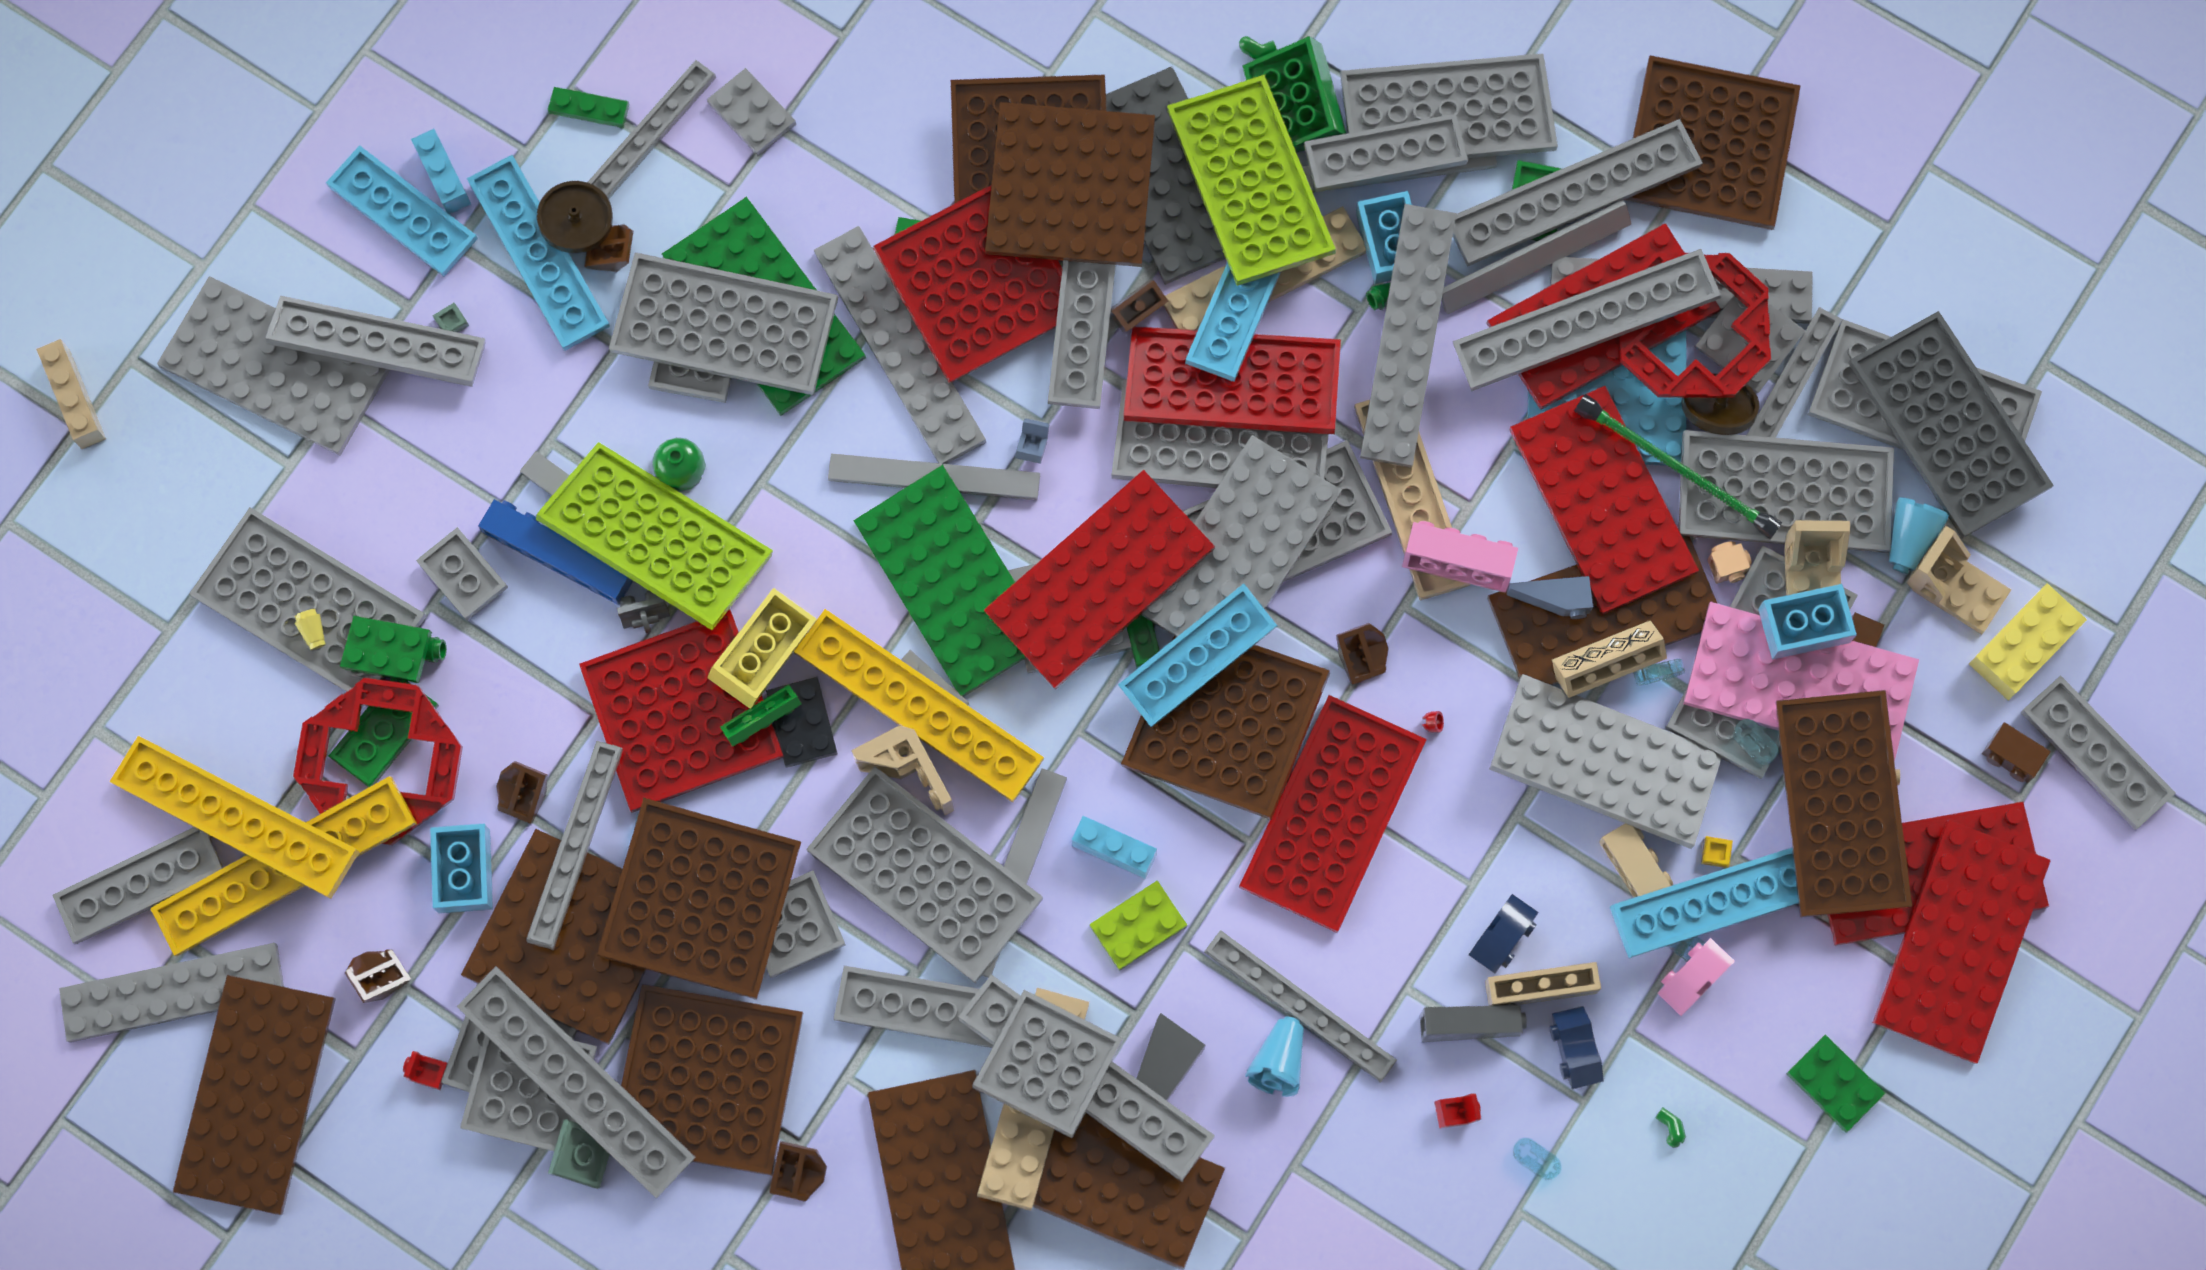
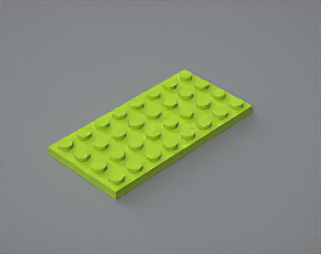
(1251, 180)
(654, 535)

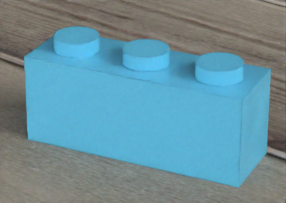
(441, 171)
(1114, 847)

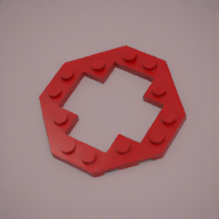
(1696, 379)
(345, 714)

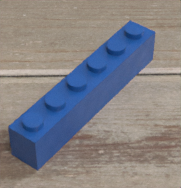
(552, 550)

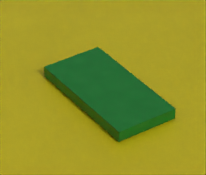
(377, 743)

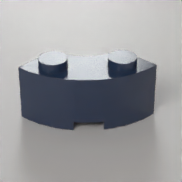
(1504, 933)
(1577, 1047)

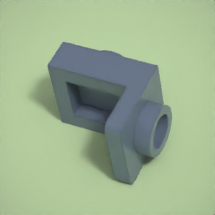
(1032, 441)

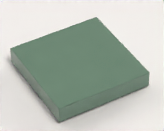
(578, 1156)

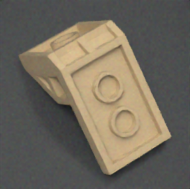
(1815, 554)
(1957, 585)
(886, 754)

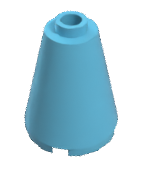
(1914, 533)
(1279, 1059)

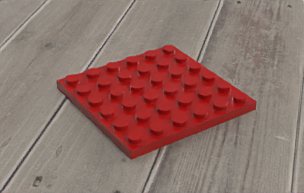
(967, 300)
(669, 714)

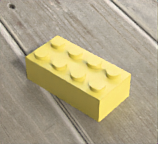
(2027, 641)
(761, 648)

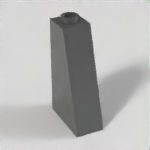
(1471, 1022)
(1168, 1057)

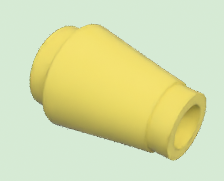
(311, 628)

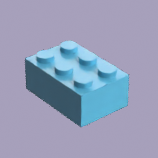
(1380, 228)
(1807, 621)
(461, 868)

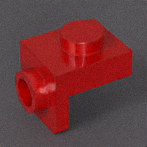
(424, 1070)
(1458, 1111)

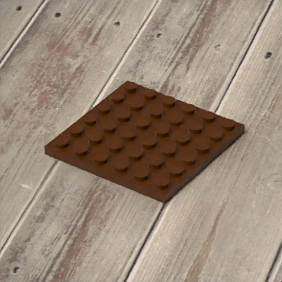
(976, 115)
(1738, 129)
(1070, 184)
(1235, 732)
(699, 898)
(570, 980)
(714, 1073)

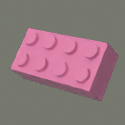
(1460, 556)

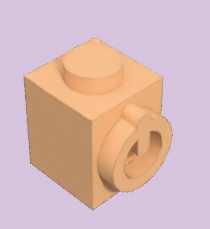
(1729, 562)

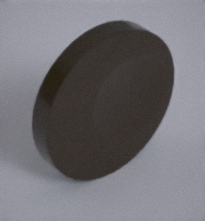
(574, 216)
(1723, 415)

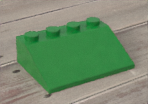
(1301, 90)

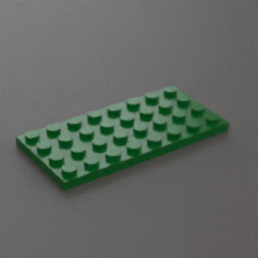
(746, 245)
(944, 576)

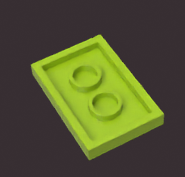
(1138, 925)

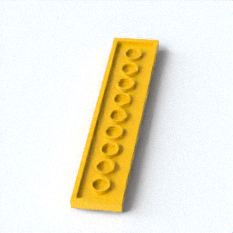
(919, 704)
(234, 817)
(251, 886)

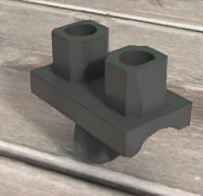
(642, 613)

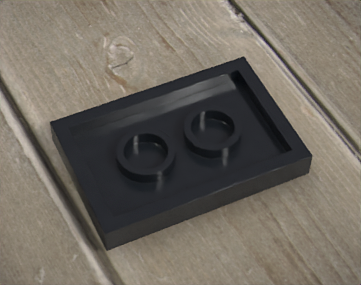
(806, 731)

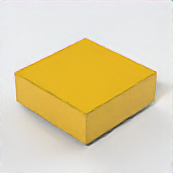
(1716, 852)

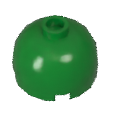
(679, 463)

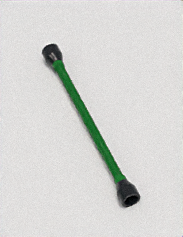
(1764, 523)

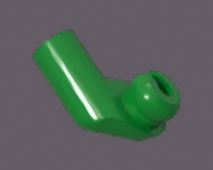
(1254, 49)
(1674, 1125)

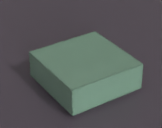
(451, 319)

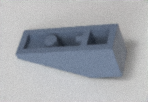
(1561, 596)

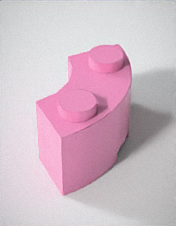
(1695, 977)

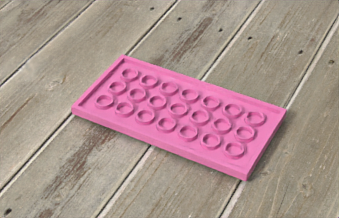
(1741, 680)

